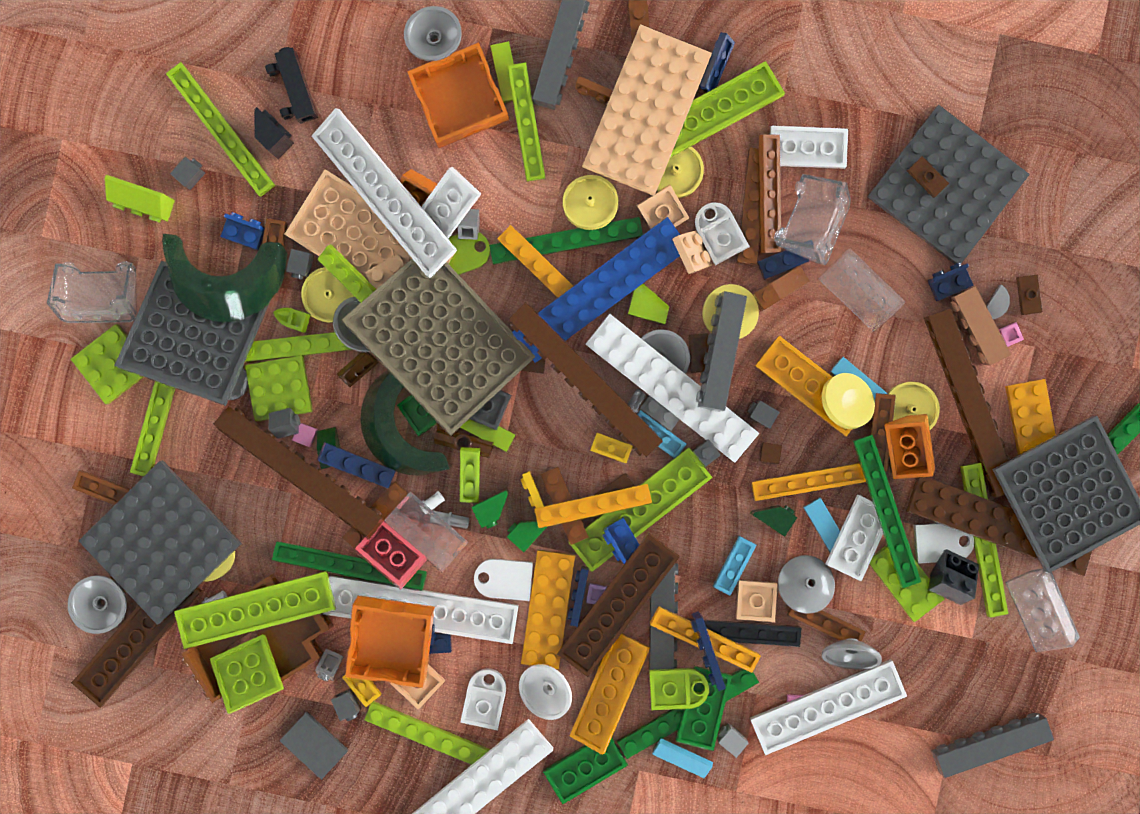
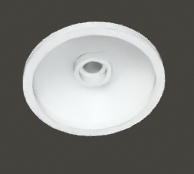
(545, 692)

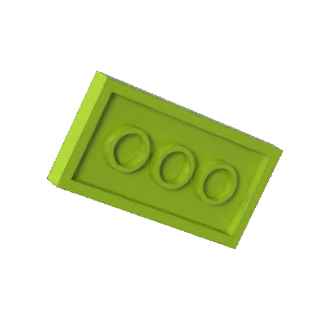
(914, 599)

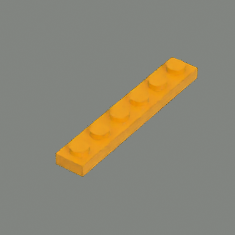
(534, 261)
(807, 481)
(593, 506)
(723, 647)

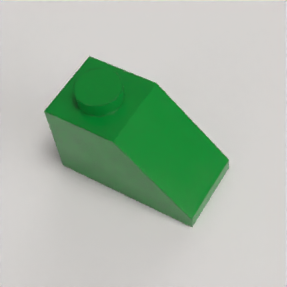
(490, 510)
(524, 533)

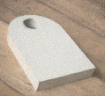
(720, 234)
(935, 538)
(506, 579)
(484, 700)

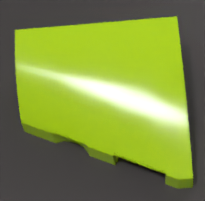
(648, 305)

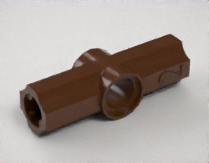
(444, 439)

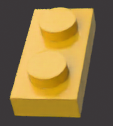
(611, 448)
(528, 483)
(363, 689)

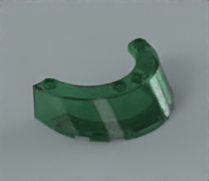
(229, 296)
(383, 436)

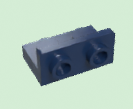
(951, 282)

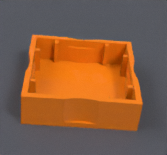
(458, 95)
(389, 641)

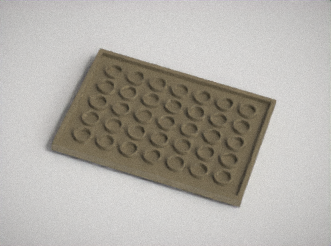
(439, 342)

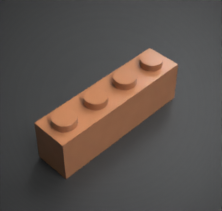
(980, 326)

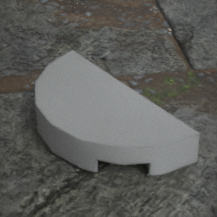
(998, 302)
(241, 386)

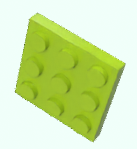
(97, 365)
(278, 386)
(246, 674)

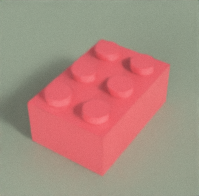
(391, 555)

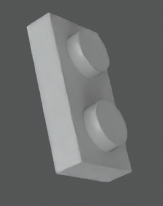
(659, 413)

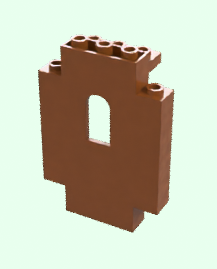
(290, 643)

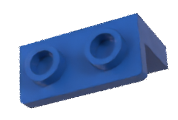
(242, 231)
(621, 538)

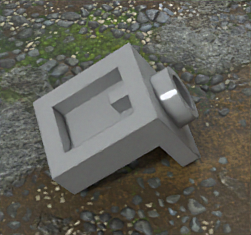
(328, 665)

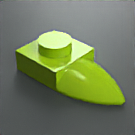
(293, 318)

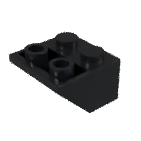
(271, 133)
(954, 578)

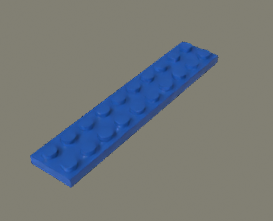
(609, 283)

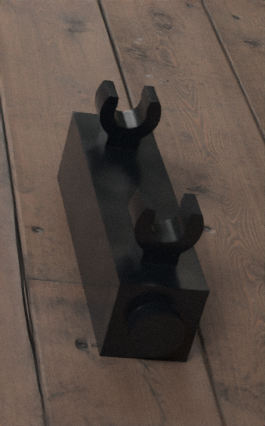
(296, 86)

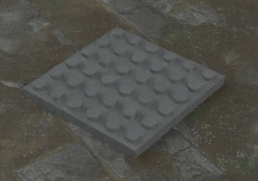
(977, 191)
(186, 349)
(1070, 494)
(160, 542)

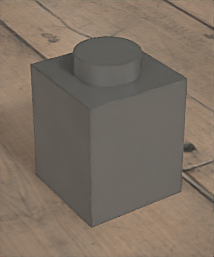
(188, 172)
(299, 264)
(762, 413)
(284, 423)
(706, 452)
(346, 705)

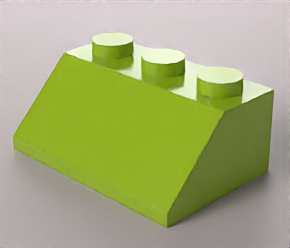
(138, 199)

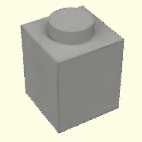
(469, 226)
(732, 739)

